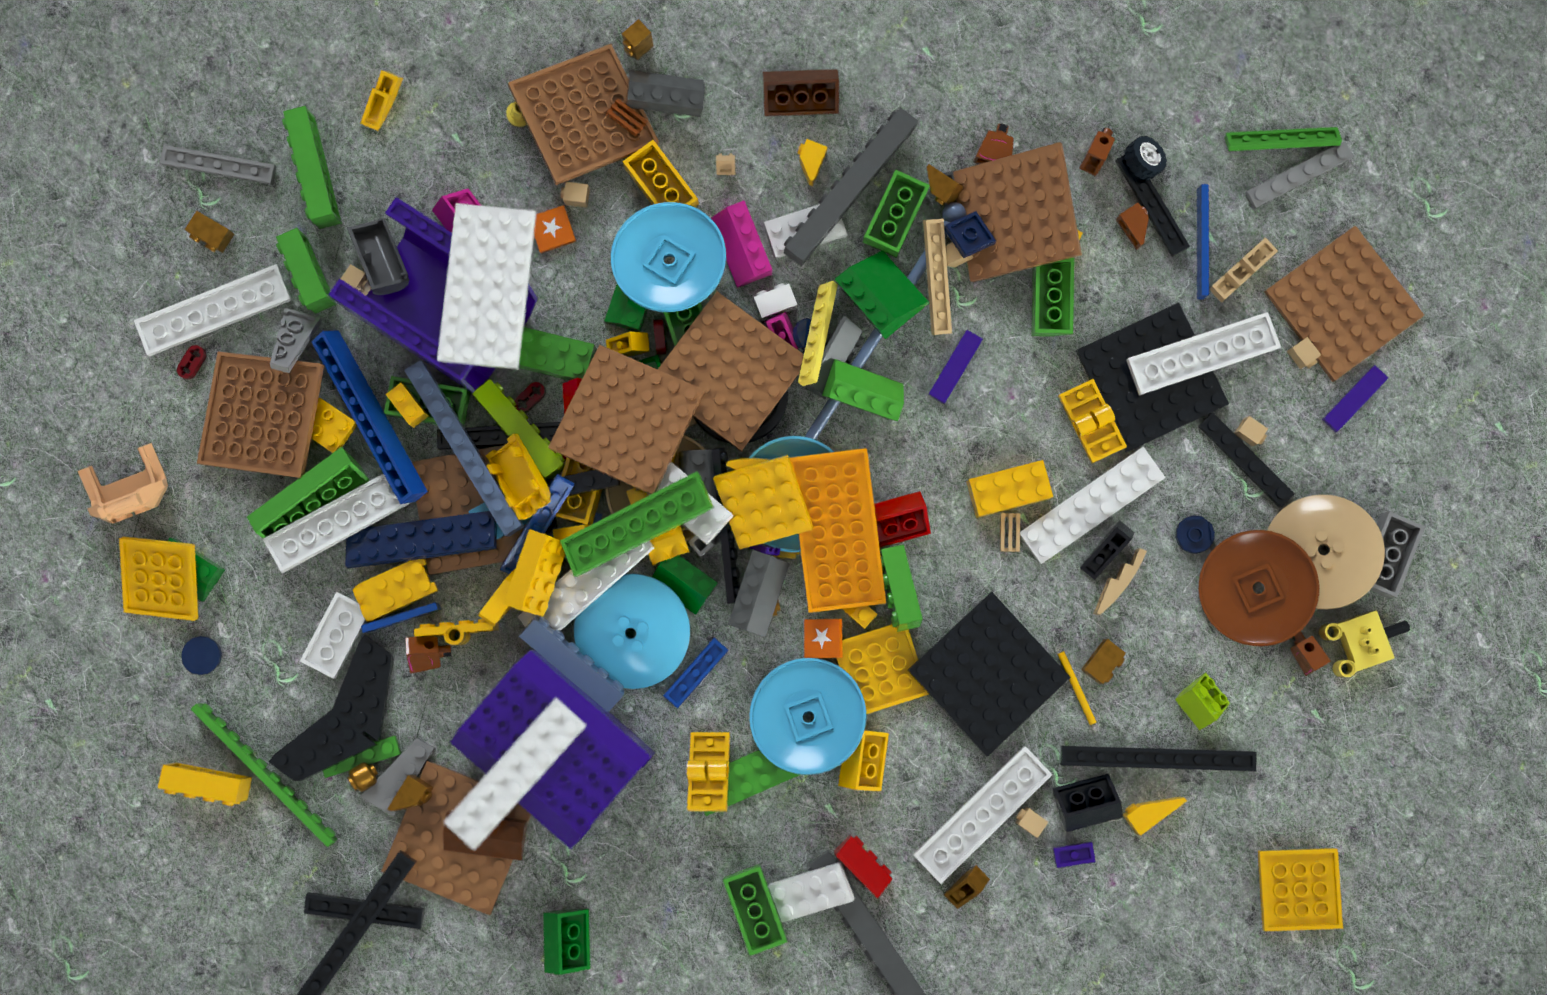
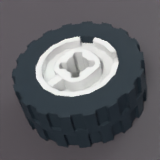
(1145, 157)

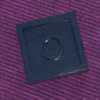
(969, 234)

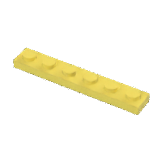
(817, 333)

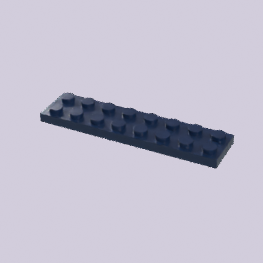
(421, 539)

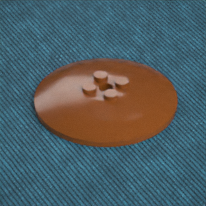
(1280, 609)

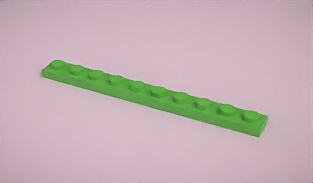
(258, 767)

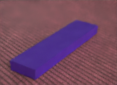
(955, 366)
(1355, 398)

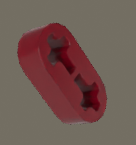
(659, 336)
(188, 359)
(532, 400)

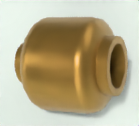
(362, 777)

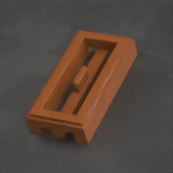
(631, 112)

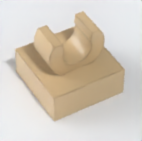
(725, 164)

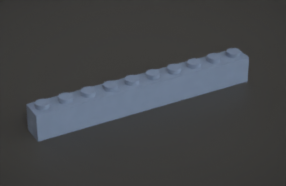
(463, 447)

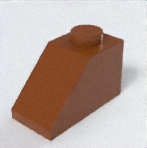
(1134, 224)

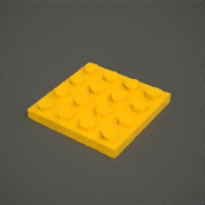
(763, 502)
(158, 578)
(880, 667)
(1300, 889)

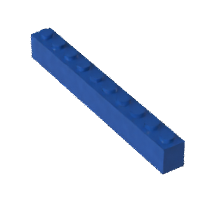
(369, 416)

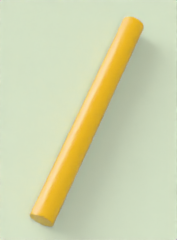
(1077, 688)

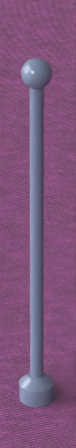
(950, 213)

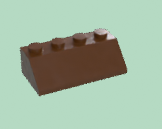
(801, 92)
(504, 840)

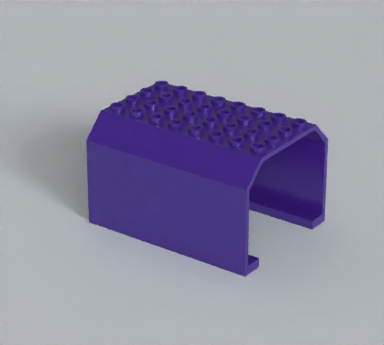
(416, 312)
(588, 770)

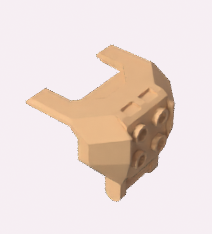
(128, 495)

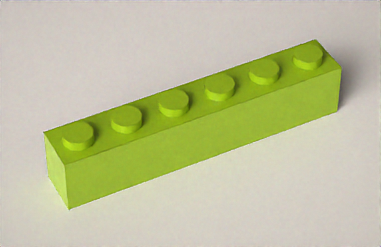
(514, 422)

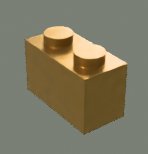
(637, 40)
(210, 232)
(1104, 661)

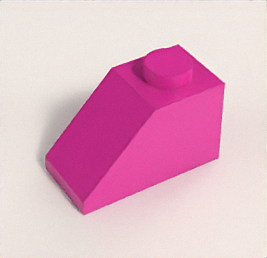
(782, 327)

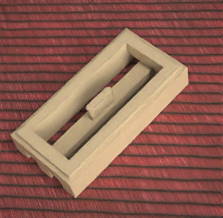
(1010, 516)

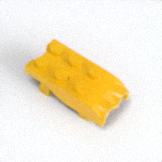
(519, 478)
(666, 545)
(394, 589)

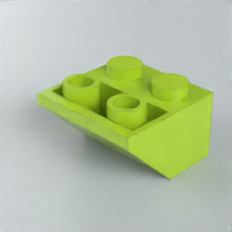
(1202, 701)

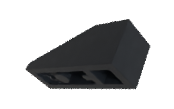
(1107, 550)

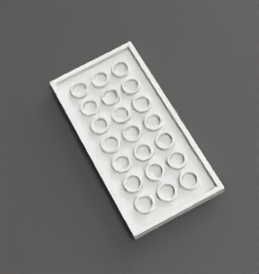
(487, 286)

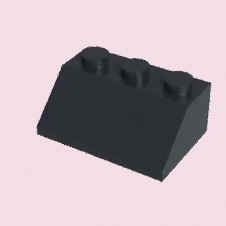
(1087, 802)

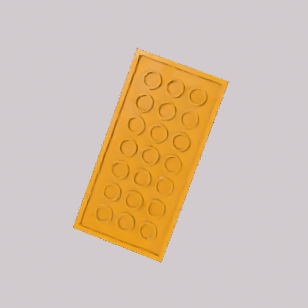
(843, 547)

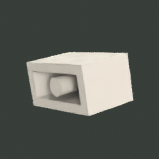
(775, 301)

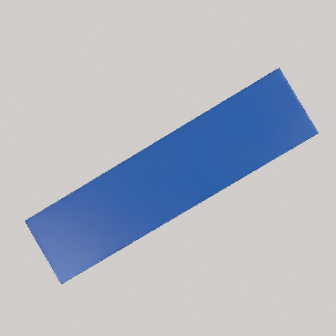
(401, 617)
(695, 673)

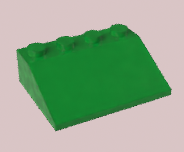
(881, 293)

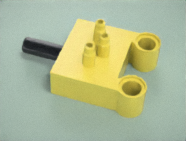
(1363, 641)

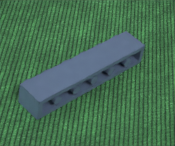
(572, 663)

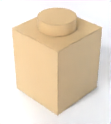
(575, 194)
(954, 257)
(357, 279)
(1304, 353)
(1251, 431)
(1031, 821)

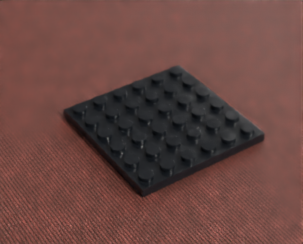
(1159, 411)
(988, 674)

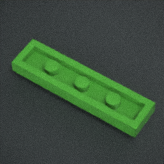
(385, 749)

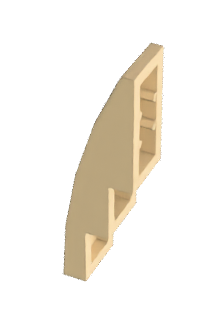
(1243, 270)
(1114, 587)

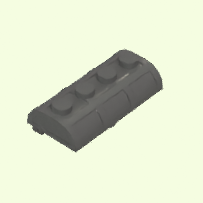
(379, 257)
(701, 462)

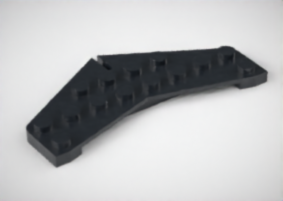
(341, 731)

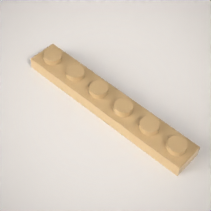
(937, 276)

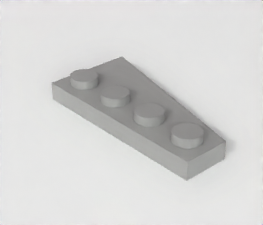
(292, 338)
(408, 763)

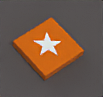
(553, 229)
(822, 638)

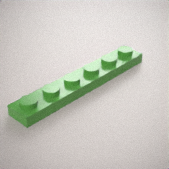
(1283, 139)

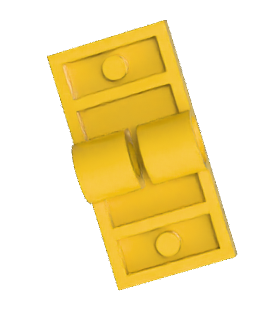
(1092, 421)
(331, 426)
(449, 629)
(708, 771)

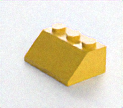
(866, 765)

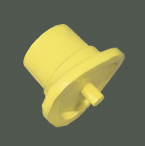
(514, 115)

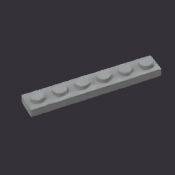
(218, 164)
(1299, 175)

